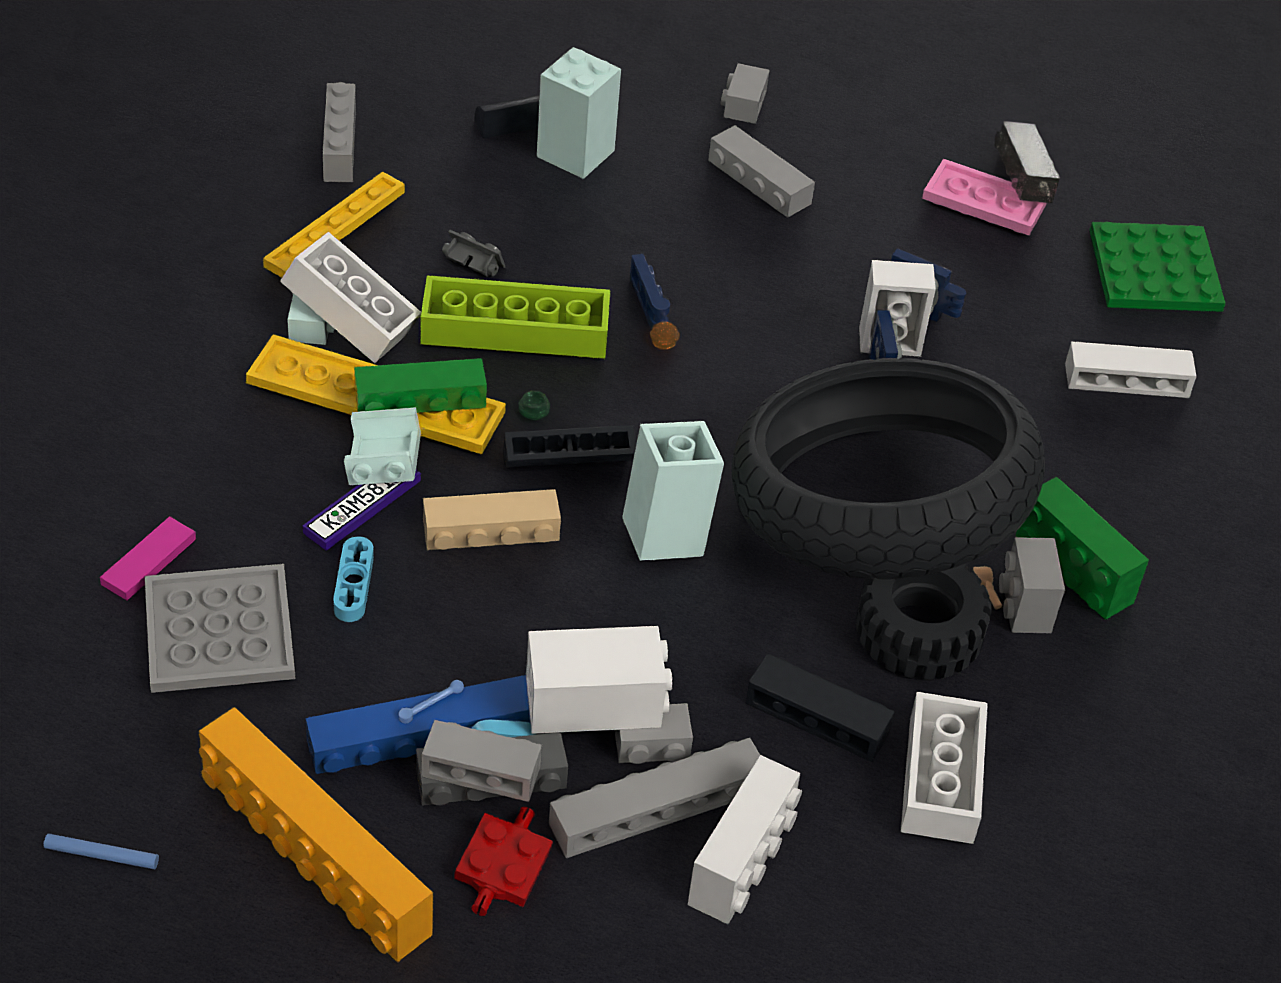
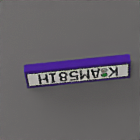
(354, 510)

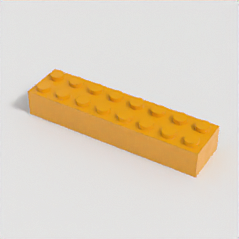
(316, 835)

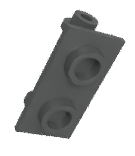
(485, 257)

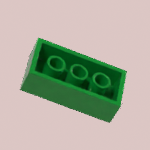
(1090, 551)

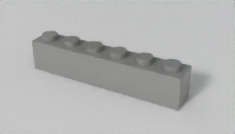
(651, 798)

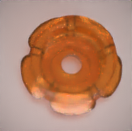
(664, 335)

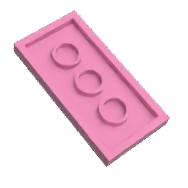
(981, 197)

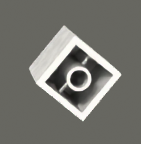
(597, 679)

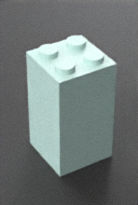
(578, 112)
(672, 490)

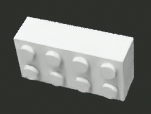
(350, 297)
(944, 768)
(744, 840)

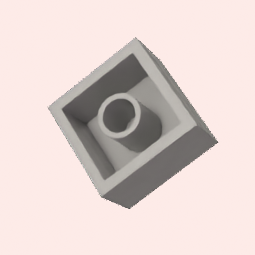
(1032, 585)

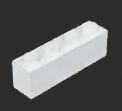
(1130, 369)

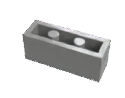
(481, 760)

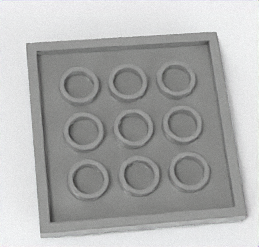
(218, 628)

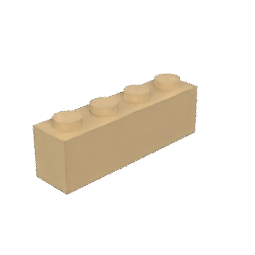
(491, 519)

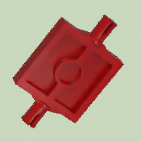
(503, 860)

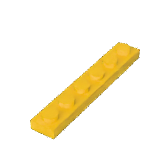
(338, 220)

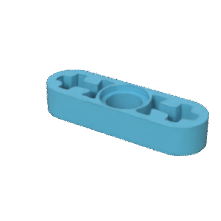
(358, 590)

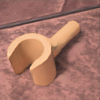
(986, 575)

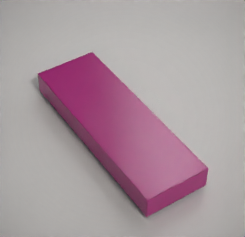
(148, 558)

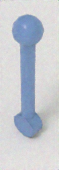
(406, 714)

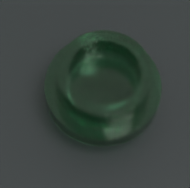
(534, 405)

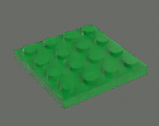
(1156, 266)

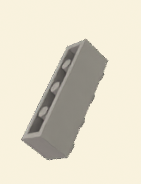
(339, 132)
(761, 171)

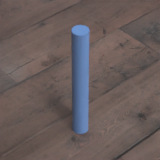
(101, 851)

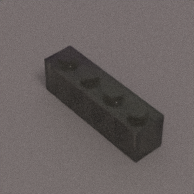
(1027, 162)

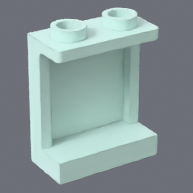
(383, 446)

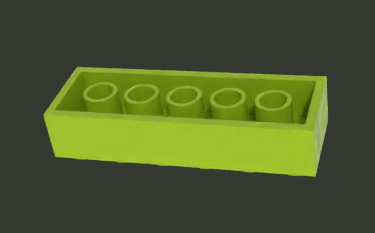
(515, 317)

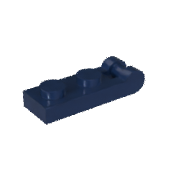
(648, 292)

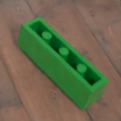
(422, 385)

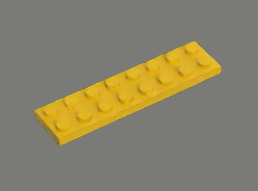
(330, 382)

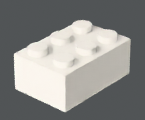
(908, 294)

